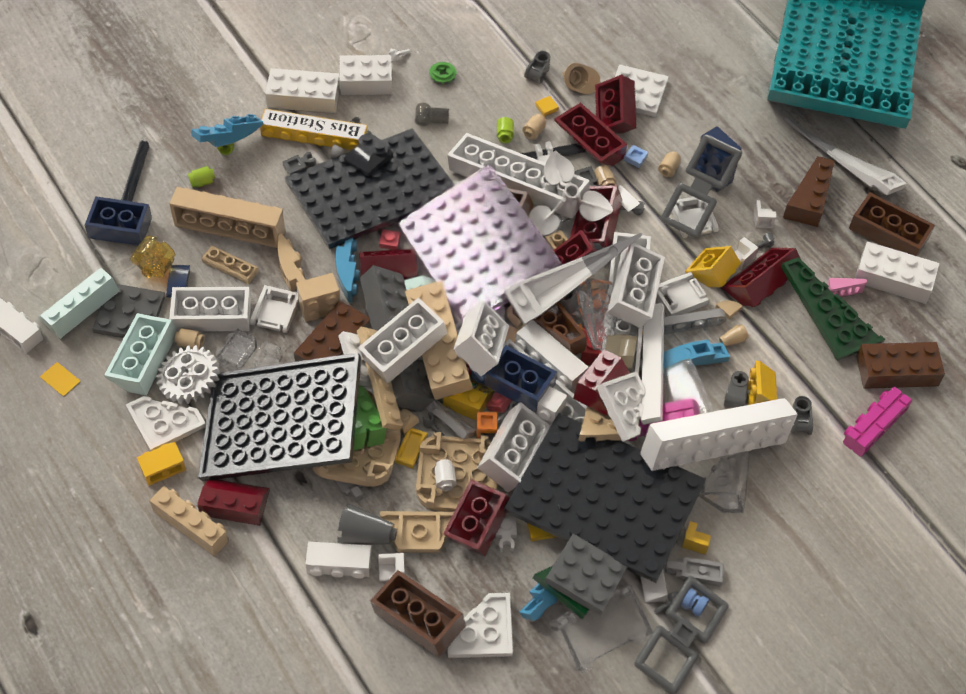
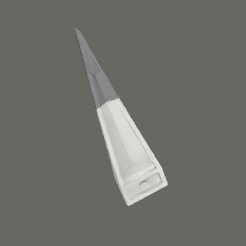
(871, 175)
(540, 292)

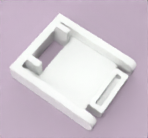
(692, 216)
(683, 295)
(273, 313)

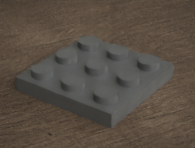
(119, 311)
(586, 574)

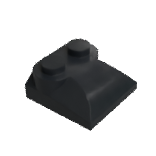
(369, 154)

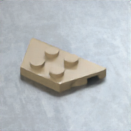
(597, 425)
(418, 530)

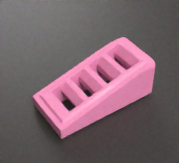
(846, 286)

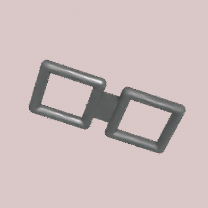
(701, 186)
(681, 635)

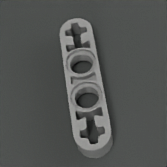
(694, 320)

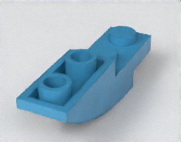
(230, 132)
(347, 269)
(699, 352)
(541, 601)

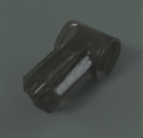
(425, 115)

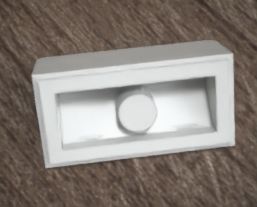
(654, 591)

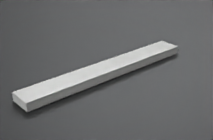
(653, 366)

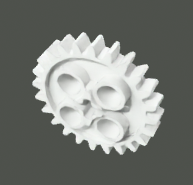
(188, 374)

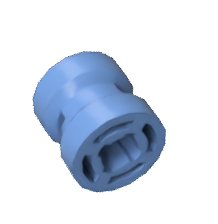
(690, 600)

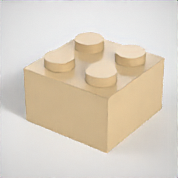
(317, 296)

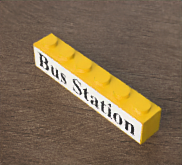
(311, 129)

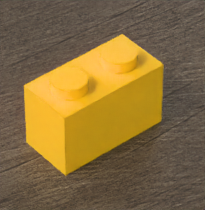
(161, 463)

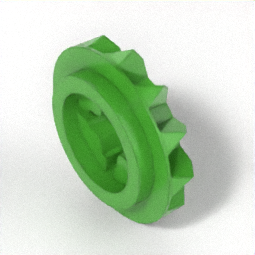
(441, 67)

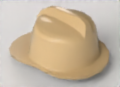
(581, 78)

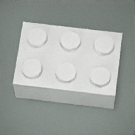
(365, 75)

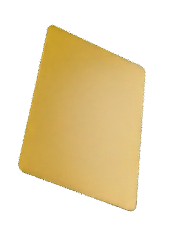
(60, 378)

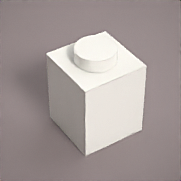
(551, 404)

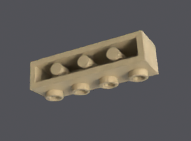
(189, 521)

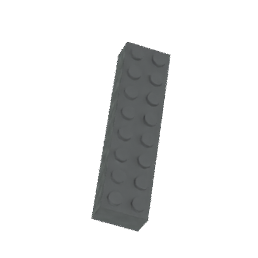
(384, 300)

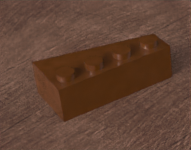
(810, 196)
(562, 328)

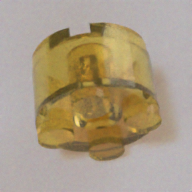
(153, 257)

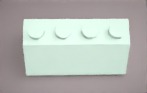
(79, 303)
(141, 353)

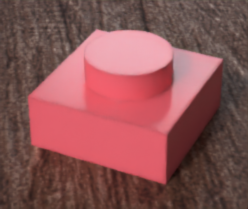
(389, 239)
(498, 403)

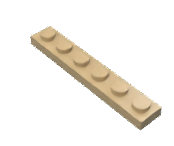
(382, 390)

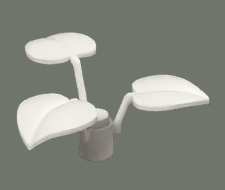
(560, 170)

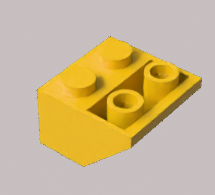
(761, 384)

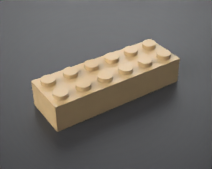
(227, 216)
(444, 369)

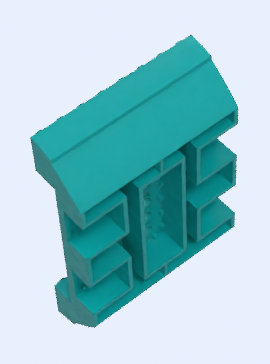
(878, 63)

